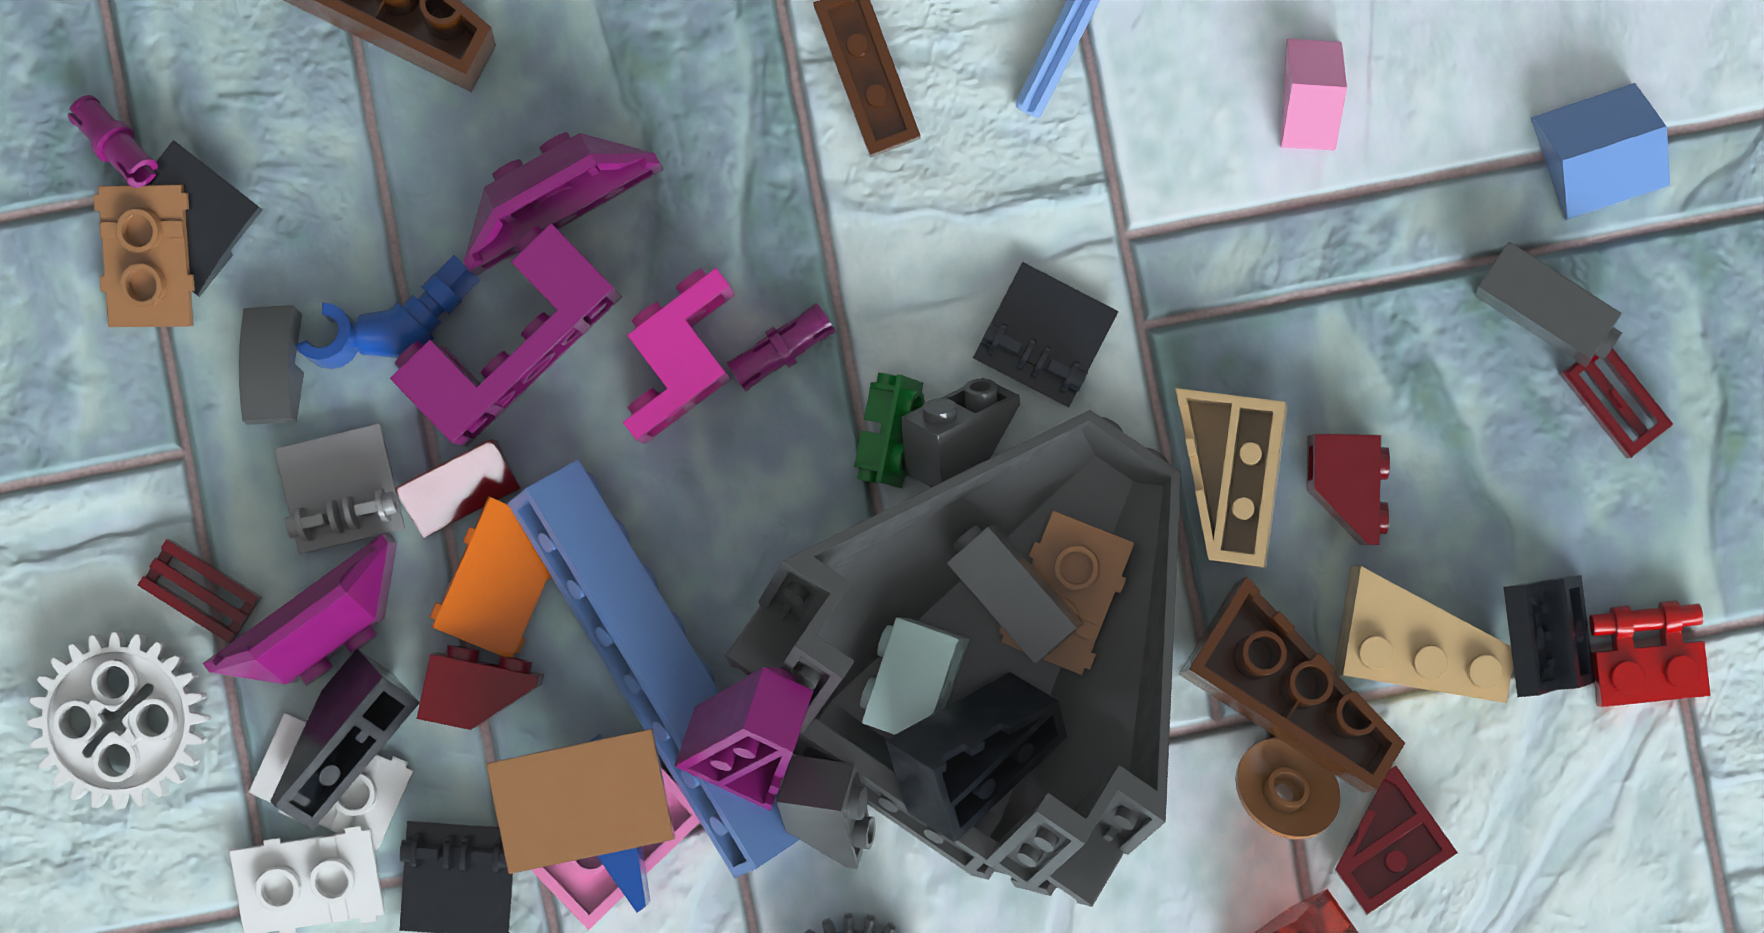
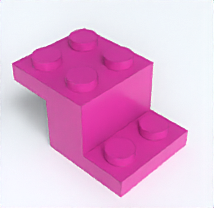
(677, 354)

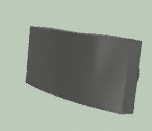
(267, 368)

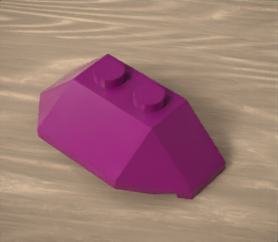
(552, 188)
(316, 623)

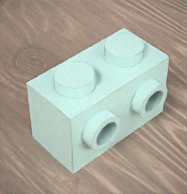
(914, 675)

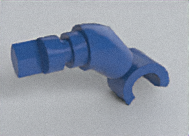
(393, 330)

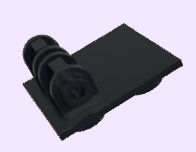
(1045, 334)
(454, 879)

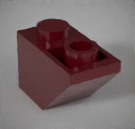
(1346, 481)
(470, 691)

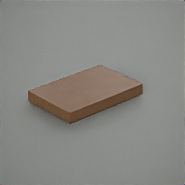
(580, 801)

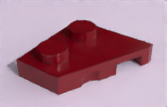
(1392, 845)

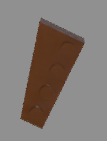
(428, 33)
(1281, 684)

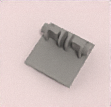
(339, 489)

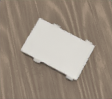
(367, 802)
(307, 881)

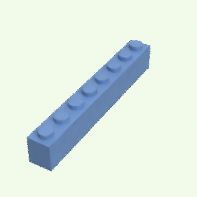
(640, 646)

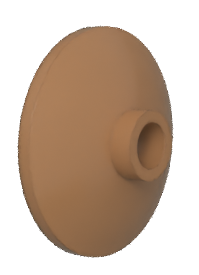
(1309, 790)

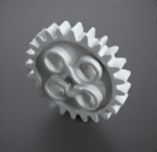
(86, 685)

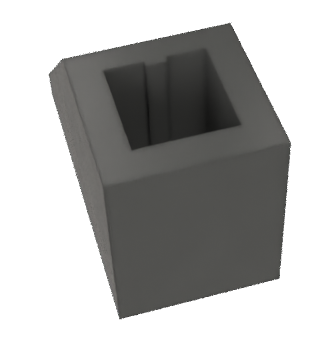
(956, 430)
(827, 808)

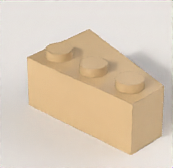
(1235, 470)
(1415, 644)

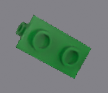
(882, 454)

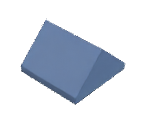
(1604, 150)

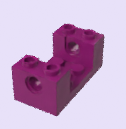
(452, 394)

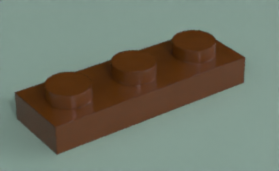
(867, 74)

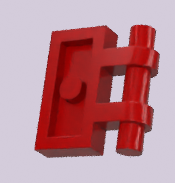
(1649, 672)

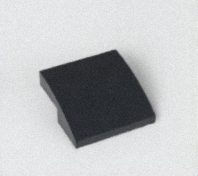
(215, 214)
(1549, 635)

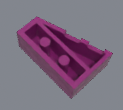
(747, 735)

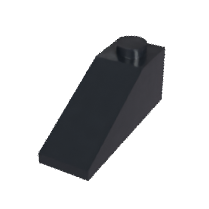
(341, 737)

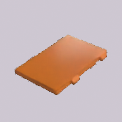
(493, 584)

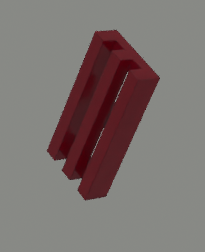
(1602, 415)
(160, 566)

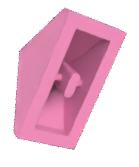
(1313, 94)

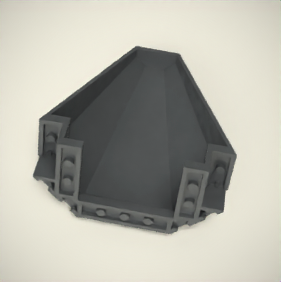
(1110, 775)

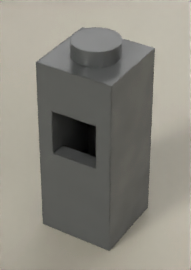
(1550, 305)
(1013, 591)

